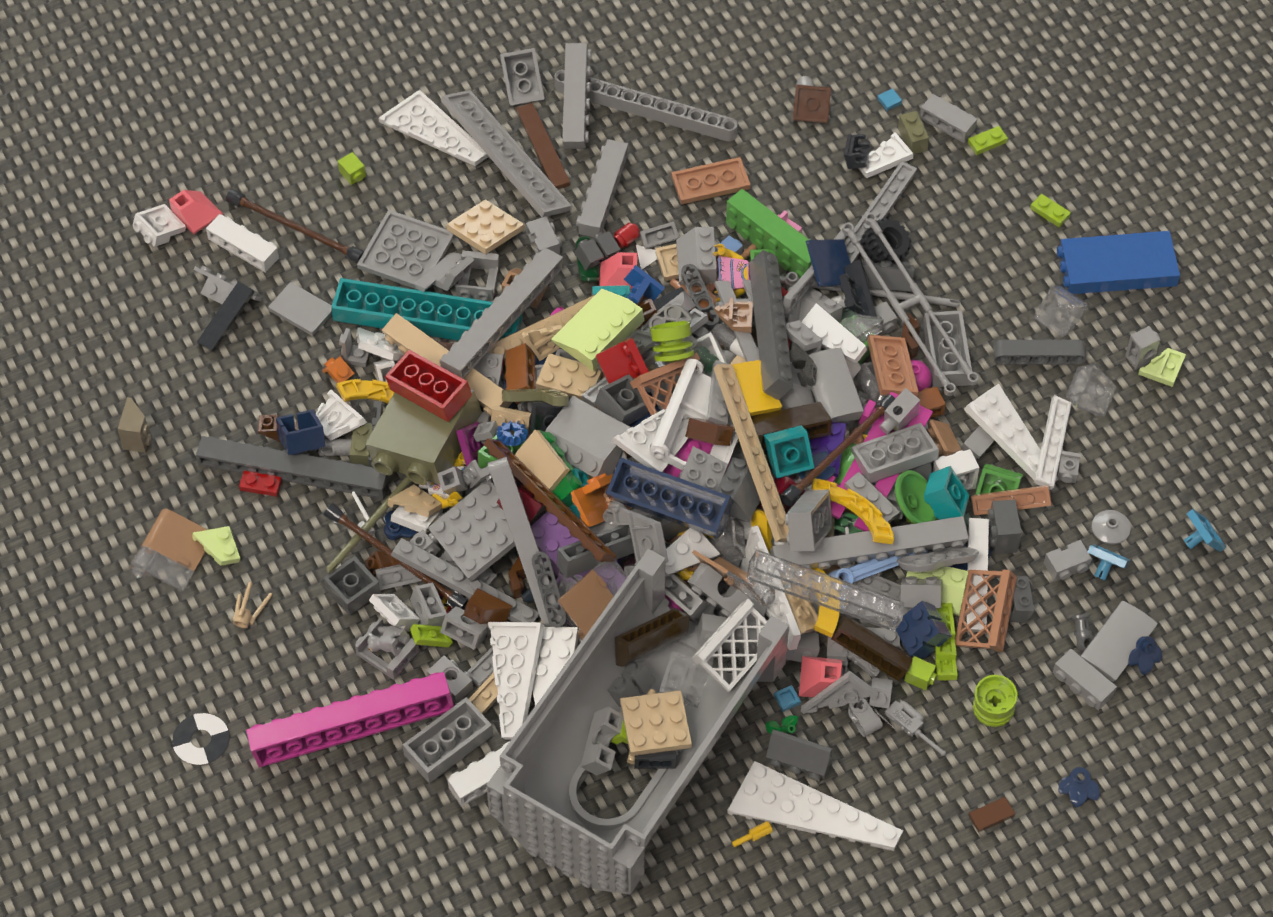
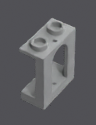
(481, 261)
(400, 661)

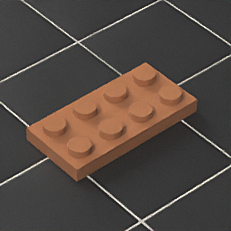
(710, 180)
(892, 364)

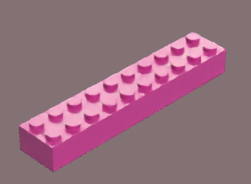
(350, 719)

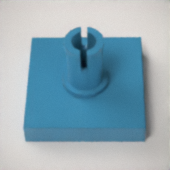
(1204, 532)
(1107, 559)

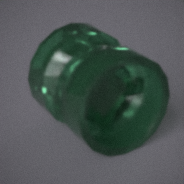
(706, 359)

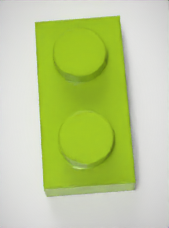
(987, 140)
(1050, 210)
(429, 636)

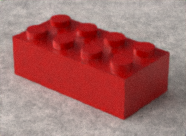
(428, 385)

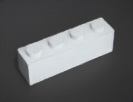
(242, 242)
(473, 780)

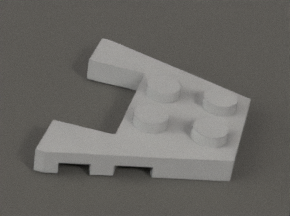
(644, 532)

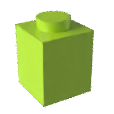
(351, 168)
(921, 673)

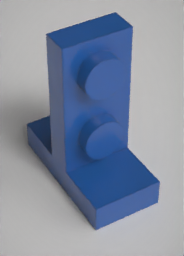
(642, 285)

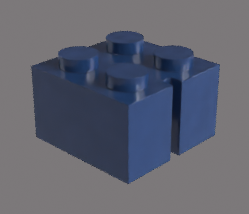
(307, 437)
(918, 628)

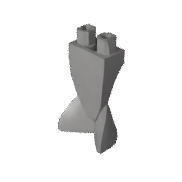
(673, 311)

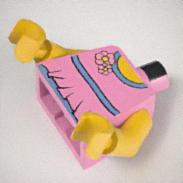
(731, 268)

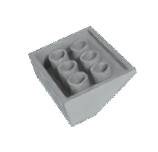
(587, 437)

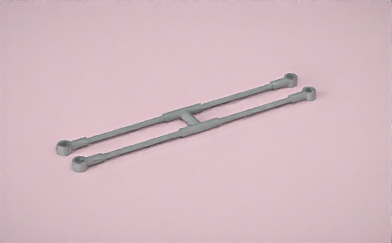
(919, 298)

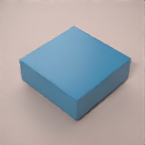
(889, 99)
(787, 698)

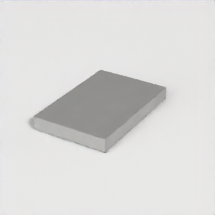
(301, 309)

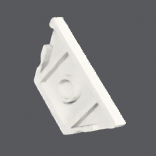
(377, 345)
(338, 417)

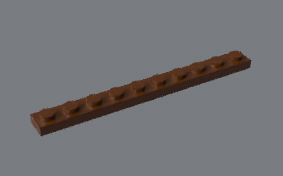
(552, 502)

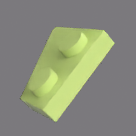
(1164, 367)
(219, 544)

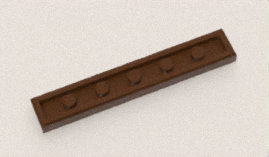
(542, 145)

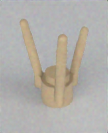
(242, 615)

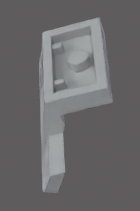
(446, 272)

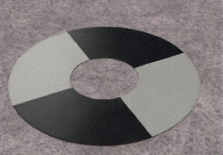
(193, 755)

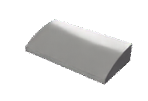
(835, 386)
(895, 452)
(1116, 640)

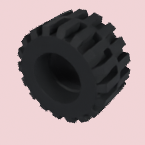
(894, 234)

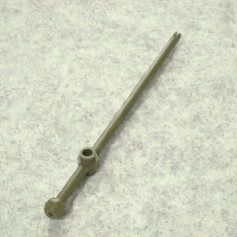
(367, 526)

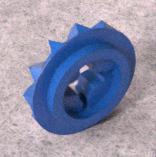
(506, 437)

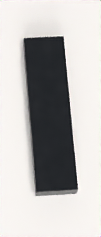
(225, 316)

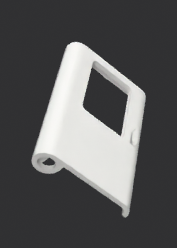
(690, 400)

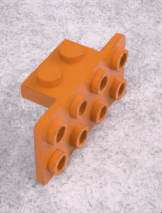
(591, 500)

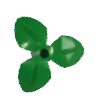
(787, 726)

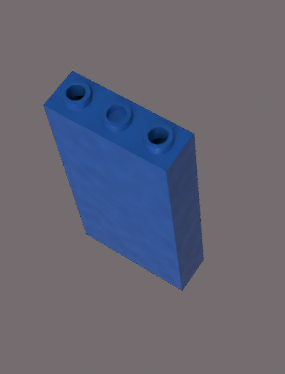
(1118, 262)

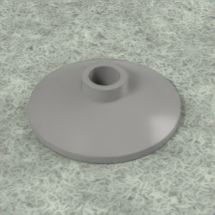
(1111, 533)

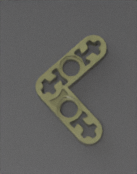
(546, 395)

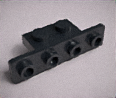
(856, 290)

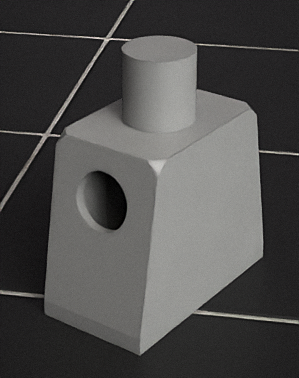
(900, 412)

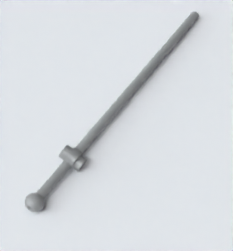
(792, 278)

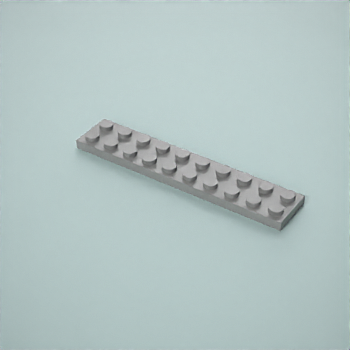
(506, 153)

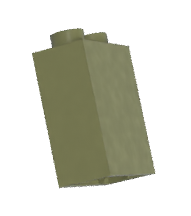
(416, 440)

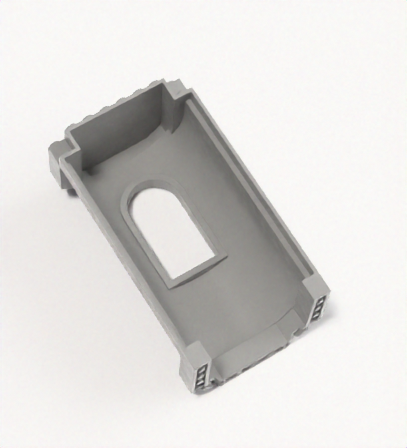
(541, 765)

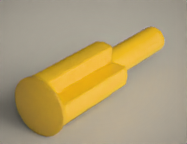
(754, 833)

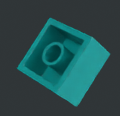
(789, 451)
(946, 494)

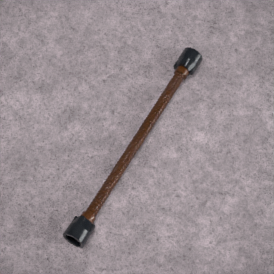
(238, 199)
(793, 492)
(337, 515)

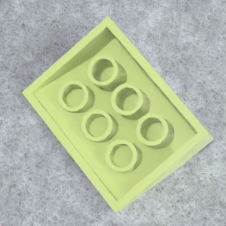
(598, 326)

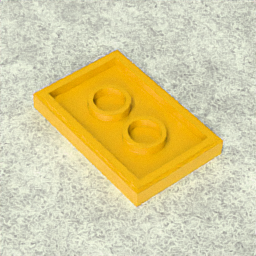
(751, 385)

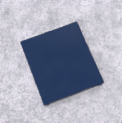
(828, 260)

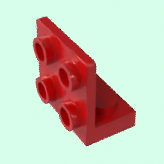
(621, 360)

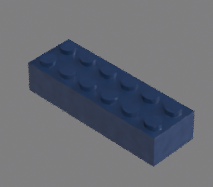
(669, 497)

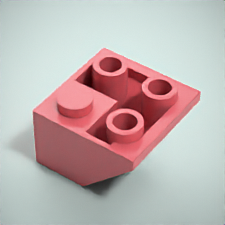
(194, 209)
(616, 268)
(818, 674)

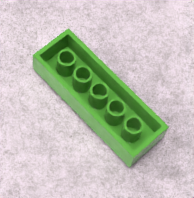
(768, 232)

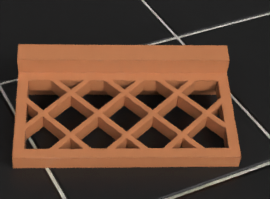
(656, 376)
(1001, 609)

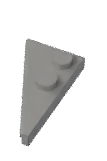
(843, 691)

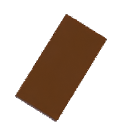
(991, 814)

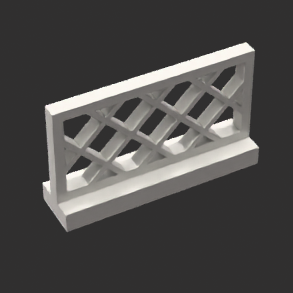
(721, 635)

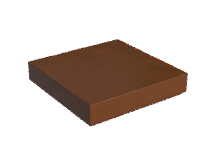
(811, 103)

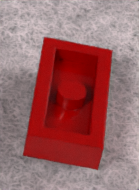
(260, 483)

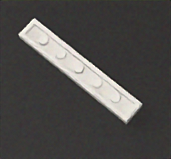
(1052, 442)
(978, 540)

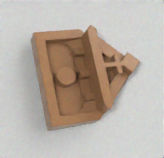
(736, 315)

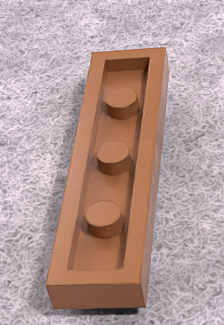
(1024, 498)

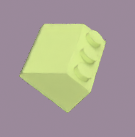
(952, 584)

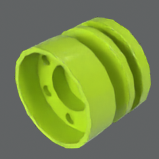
(672, 344)
(995, 690)

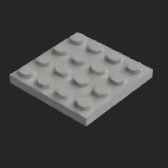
(404, 249)
(475, 531)

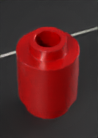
(626, 235)

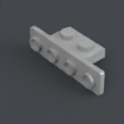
(217, 287)

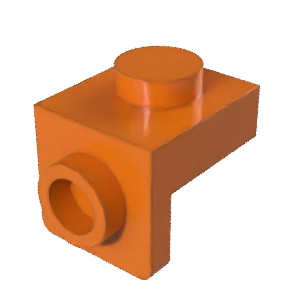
(338, 369)

